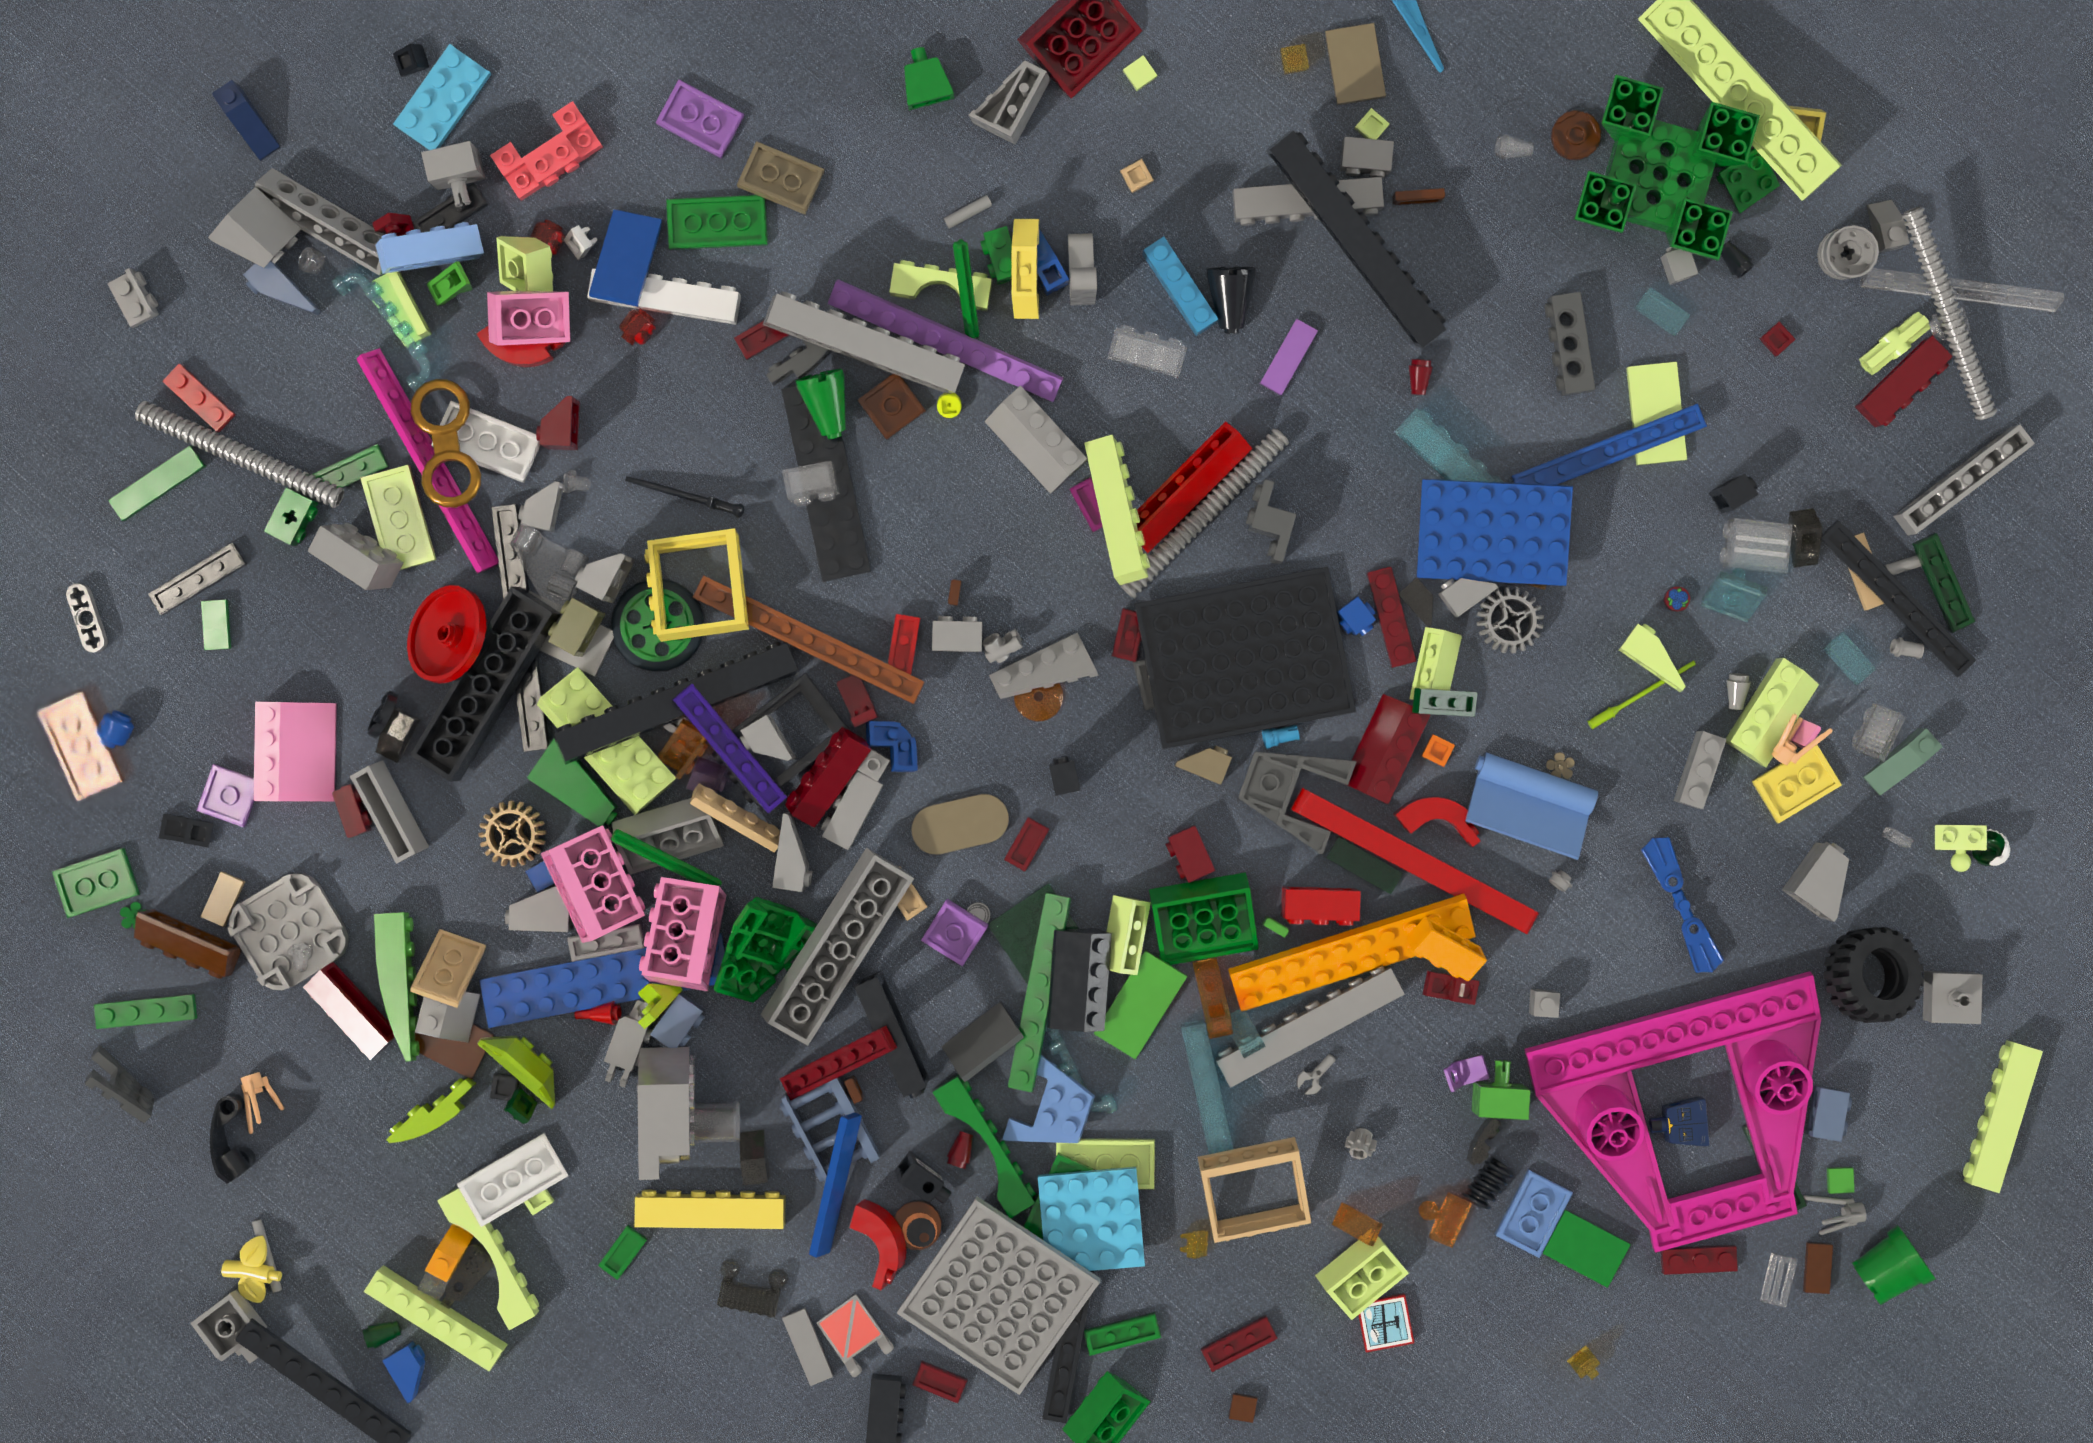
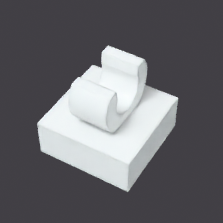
(578, 241)

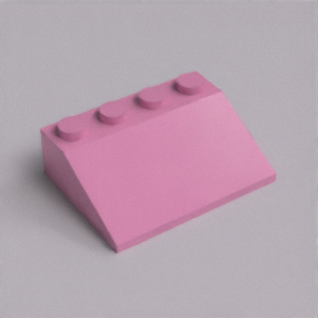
(295, 751)

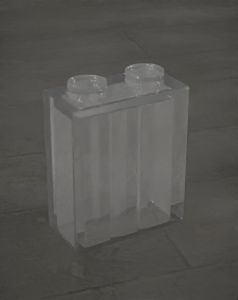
(1756, 546)

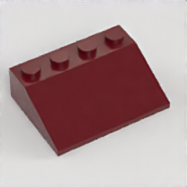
(1078, 40)

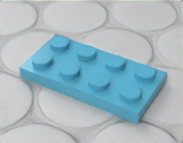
(442, 98)

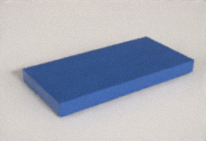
(625, 258)

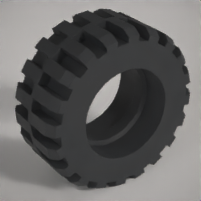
(1900, 970)

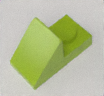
(658, 999)

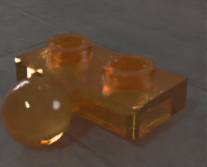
(1448, 1219)

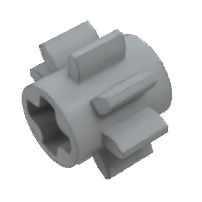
(1360, 1143)

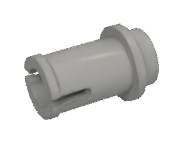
(1906, 648)

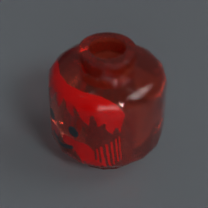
(549, 233)
(637, 327)

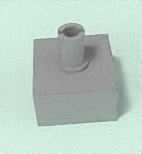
(454, 168)
(1952, 997)

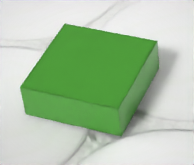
(1275, 926)
(1840, 1180)

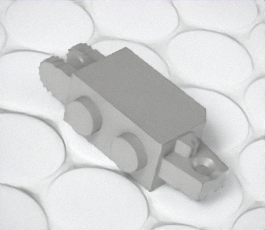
(626, 1042)

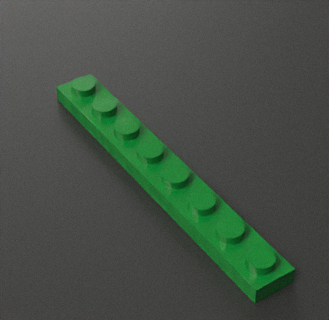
(1036, 1001)

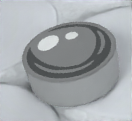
(980, 910)

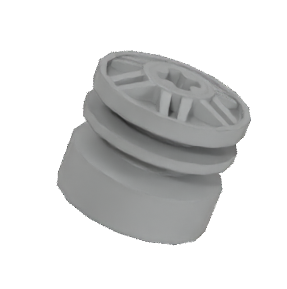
(1862, 252)

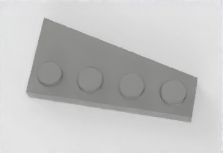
(1054, 664)

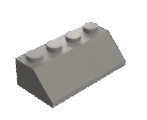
(1035, 439)
(674, 829)

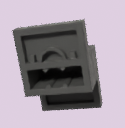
(1270, 521)

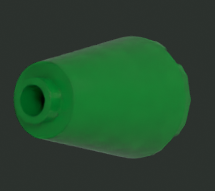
(825, 400)

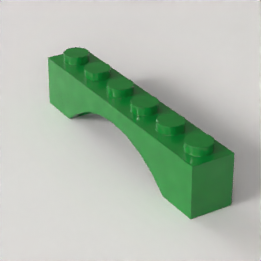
(958, 1102)

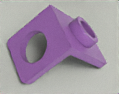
(1466, 1072)

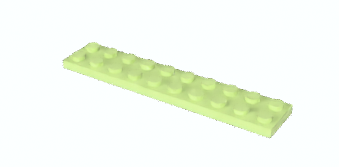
(1733, 82)

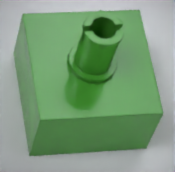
(1500, 1097)

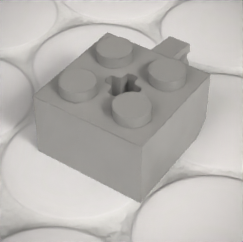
(214, 1331)

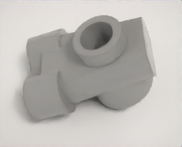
(999, 648)

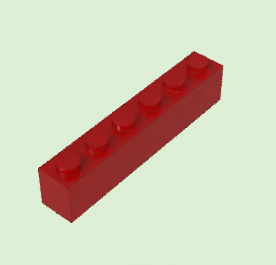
(1190, 484)

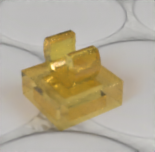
(1196, 1244)
(1584, 1363)

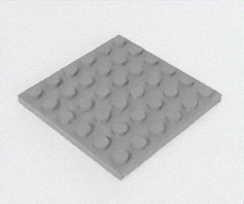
(998, 1295)

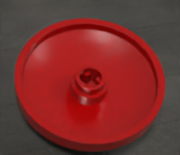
(446, 634)

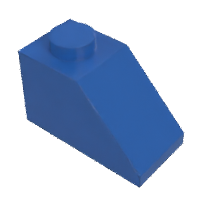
(406, 1369)

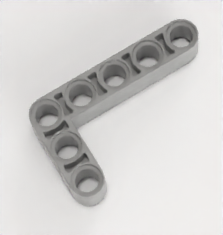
(1081, 269)

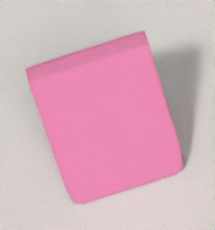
(1805, 734)

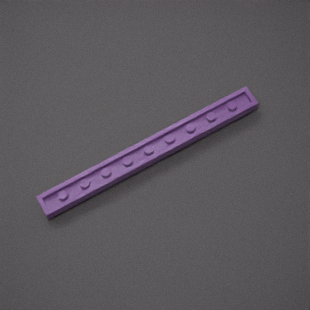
(945, 340)

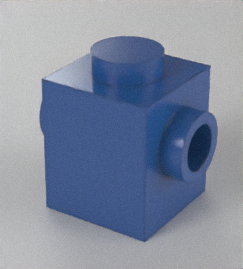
(1356, 617)

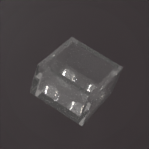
(810, 483)

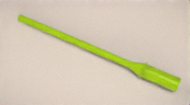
(1611, 712)

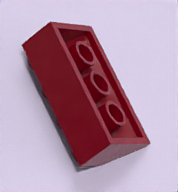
(1386, 748)

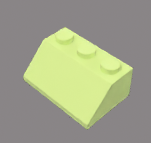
(1361, 1276)

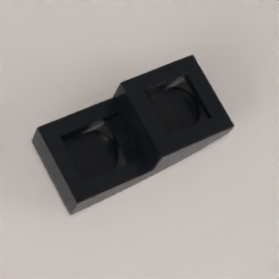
(186, 830)

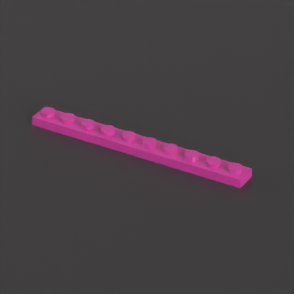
(420, 448)

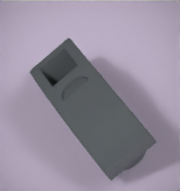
(801, 362)

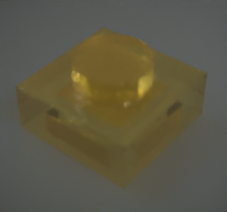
(1294, 59)

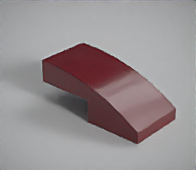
(1450, 988)

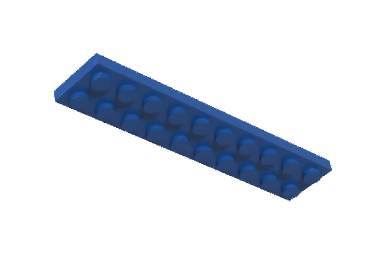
(570, 986)

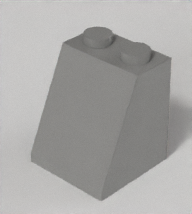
(256, 230)
(1820, 880)

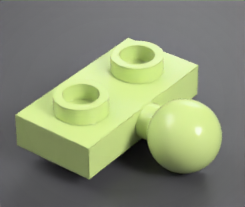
(1960, 839)

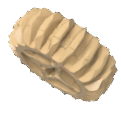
(519, 825)

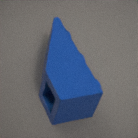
(1049, 270)

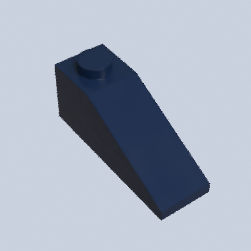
(246, 119)

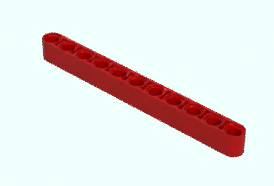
(1414, 860)

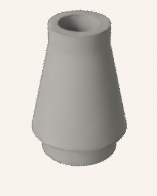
(1738, 688)

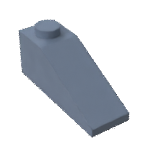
(277, 285)

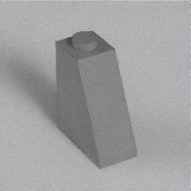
(539, 913)

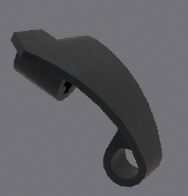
(226, 1162)

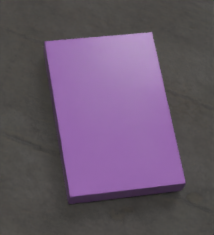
(700, 119)

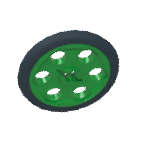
(624, 632)

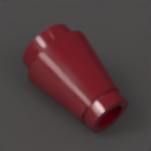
(1420, 374)
(960, 1152)

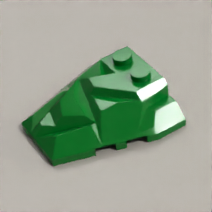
(759, 947)

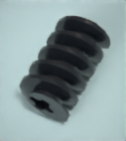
(1488, 1183)

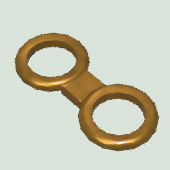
(445, 443)

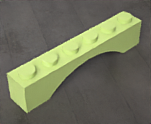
(514, 1300)

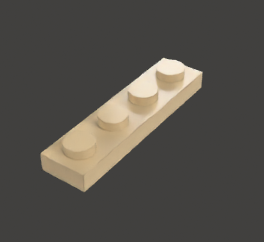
(735, 817)

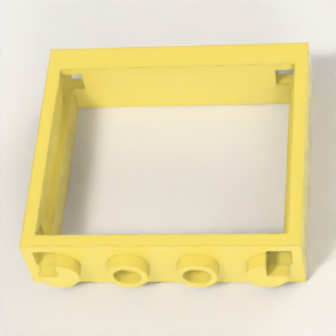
(688, 542)

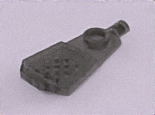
(466, 1275)

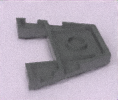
(122, 1086)

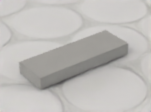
(617, 941)
(807, 1346)

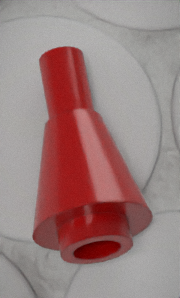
(605, 1013)

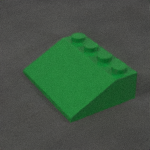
(1204, 919)

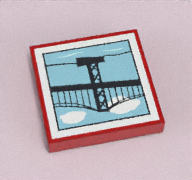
(1386, 1323)

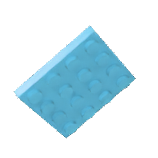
(1093, 1217)

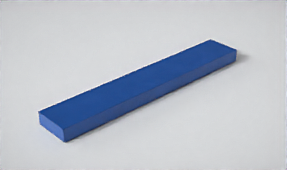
(835, 1184)

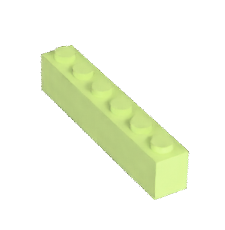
(1116, 509)
(2002, 1116)
(435, 1318)

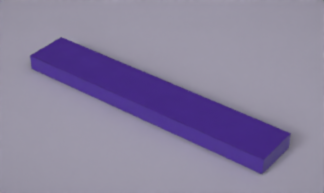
(729, 748)

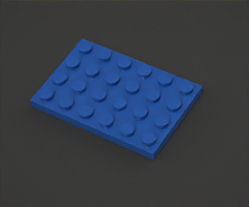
(1494, 531)

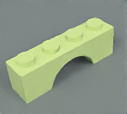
(910, 280)

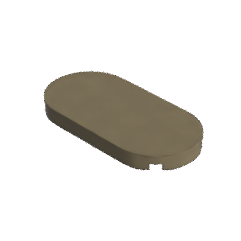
(960, 824)

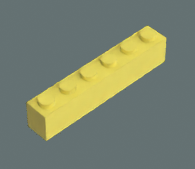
(710, 1210)

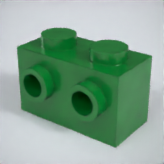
(999, 247)

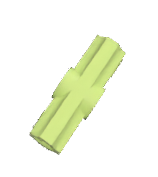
(1894, 343)

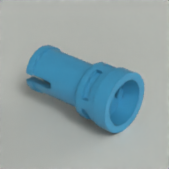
(1273, 736)

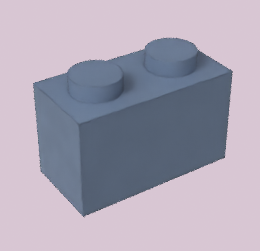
(678, 1021)
(1828, 1113)

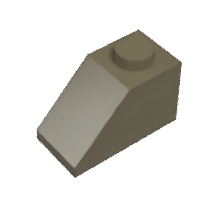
(1208, 763)

